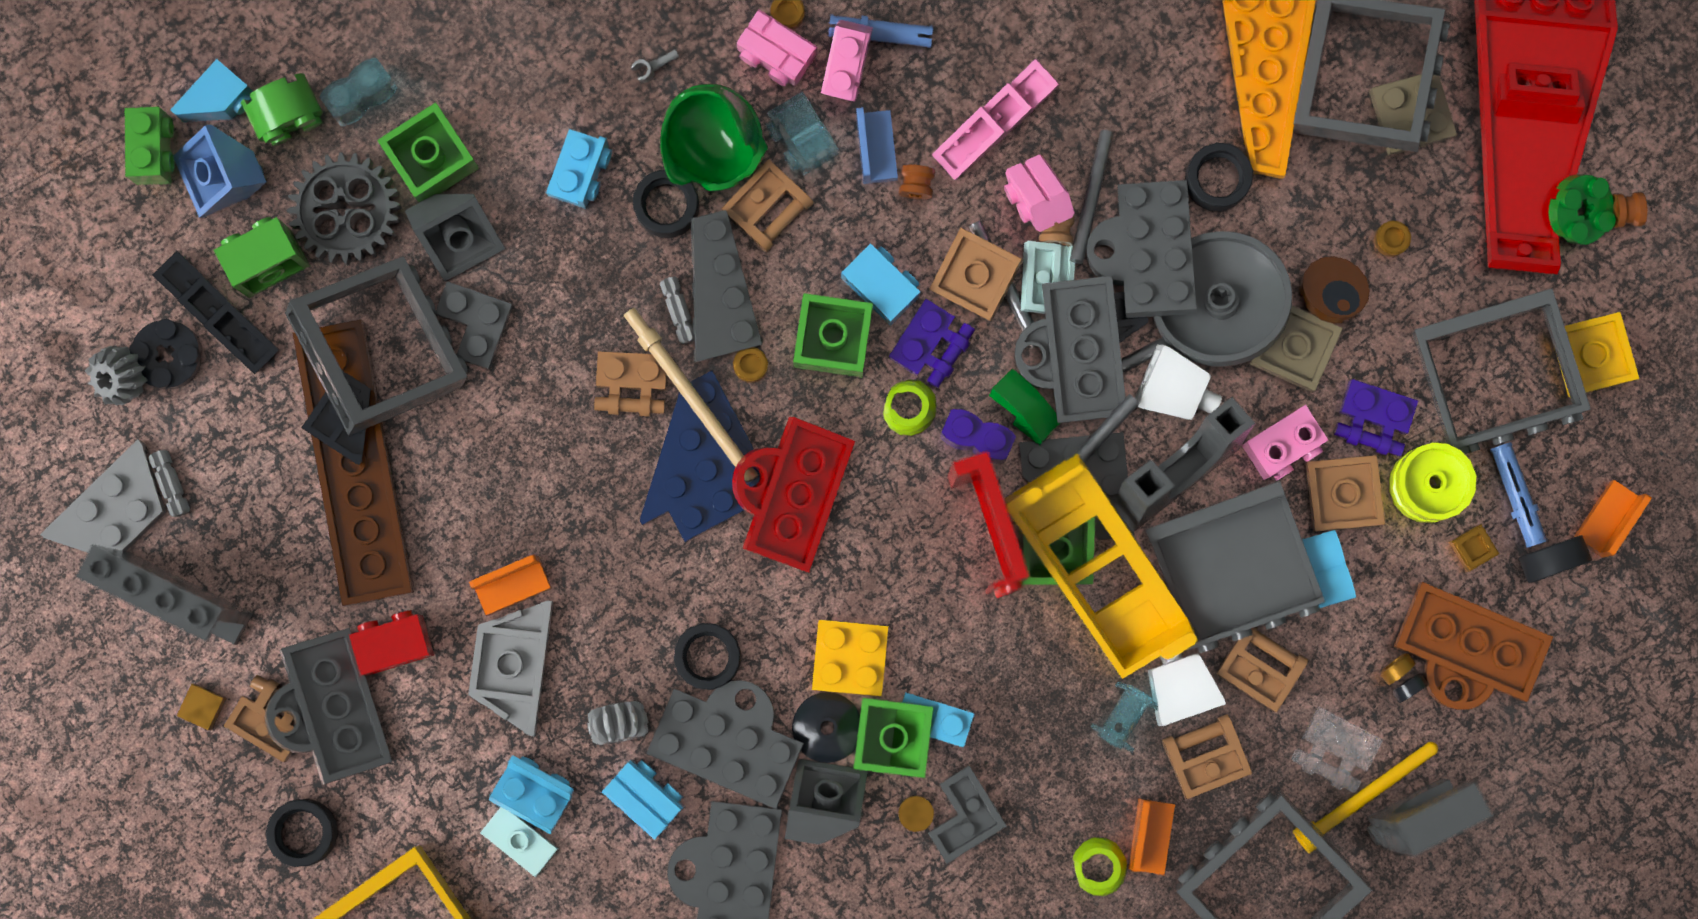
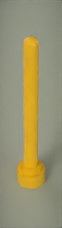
(1368, 793)

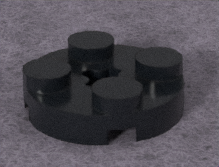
(185, 354)

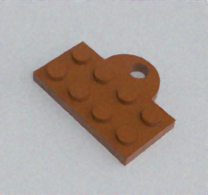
(1470, 647)

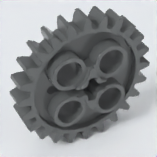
(344, 239)

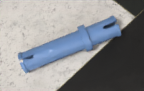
(890, 31)
(1532, 534)

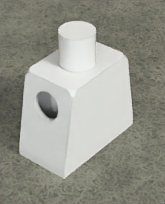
(1175, 386)
(1183, 688)

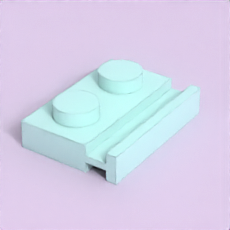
(1043, 265)

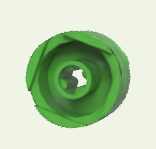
(282, 109)

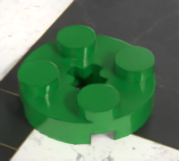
(1598, 213)

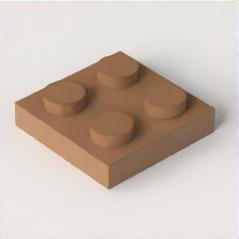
(976, 274)
(1345, 493)

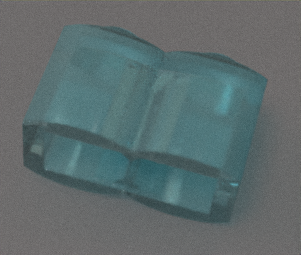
(364, 88)
(801, 133)

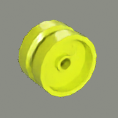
(1453, 479)

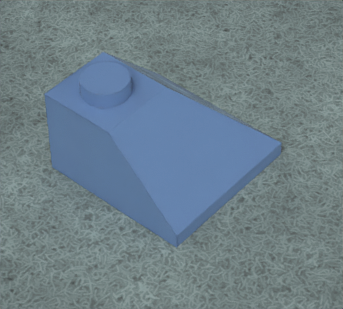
(217, 170)

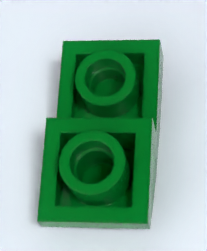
(1032, 411)

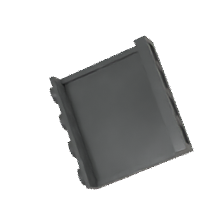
(1237, 566)
(163, 594)

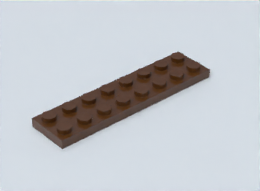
(361, 497)

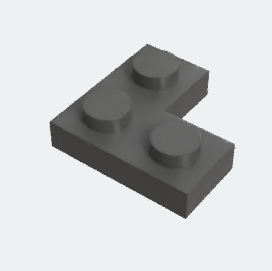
(484, 318)
(974, 820)

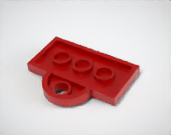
(793, 492)

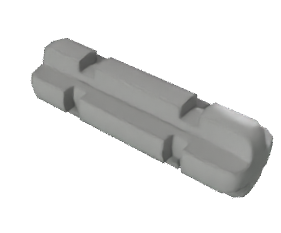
(678, 309)
(169, 483)

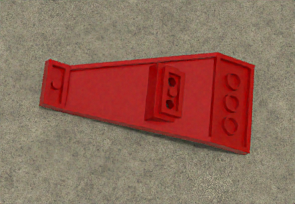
(1537, 102)

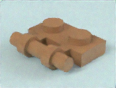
(629, 371)
(249, 719)

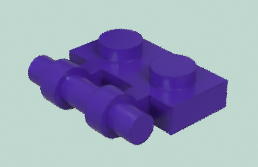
(922, 337)
(1379, 408)

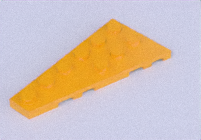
(1268, 64)

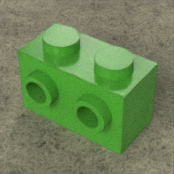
(148, 146)

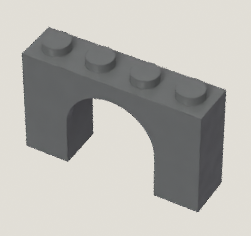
(1156, 486)
(1428, 817)

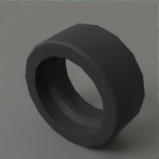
(1244, 169)
(653, 227)
(1555, 559)
(689, 637)
(275, 825)

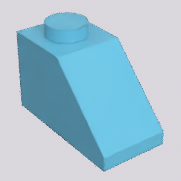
(213, 96)
(948, 722)

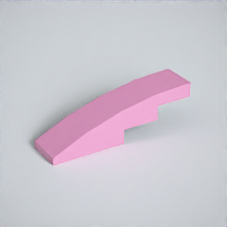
(995, 119)

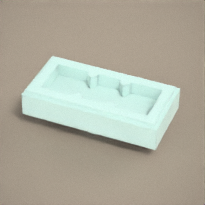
(519, 841)

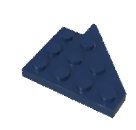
(693, 470)

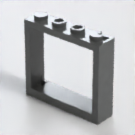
(1310, 125)
(331, 375)
(1535, 424)
(1244, 830)

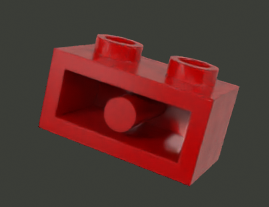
(391, 644)

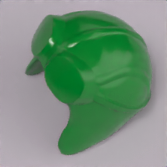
(711, 138)

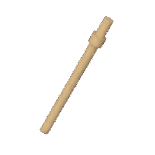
(651, 341)

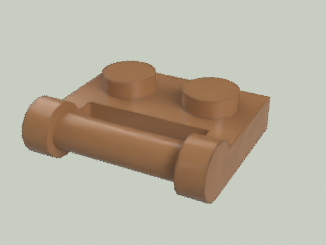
(759, 197)
(1257, 677)
(1210, 768)

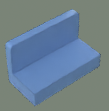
(876, 146)

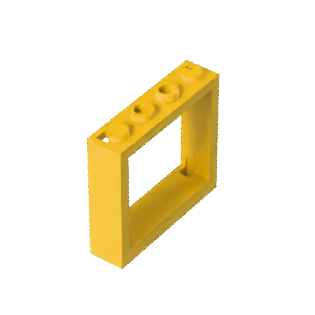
(414, 857)

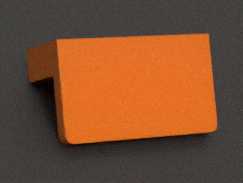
(1612, 519)
(511, 584)
(1151, 836)

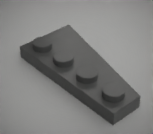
(722, 303)

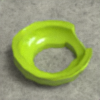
(920, 422)
(1105, 847)

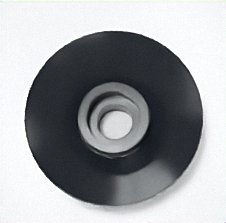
(822, 708)

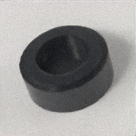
(1410, 688)

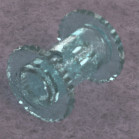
(1127, 713)

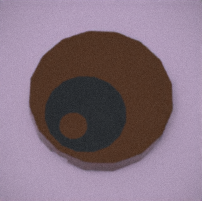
(1334, 289)

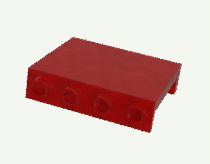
(980, 472)

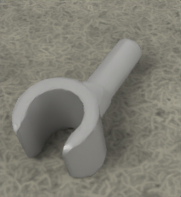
(653, 65)

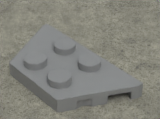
(113, 508)
(512, 664)

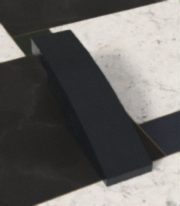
(215, 312)

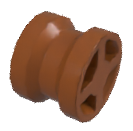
(917, 182)
(1630, 209)

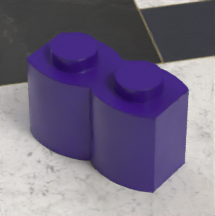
(968, 432)

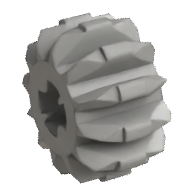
(116, 375)
(617, 722)

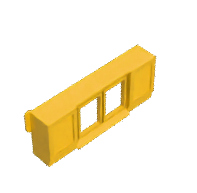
(1137, 624)

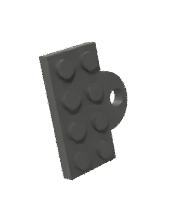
(1149, 249)
(1077, 349)
(329, 709)
(728, 743)
(731, 863)

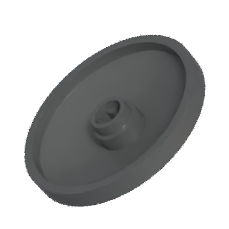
(1239, 302)

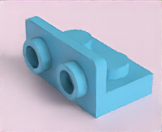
(578, 169)
(532, 793)

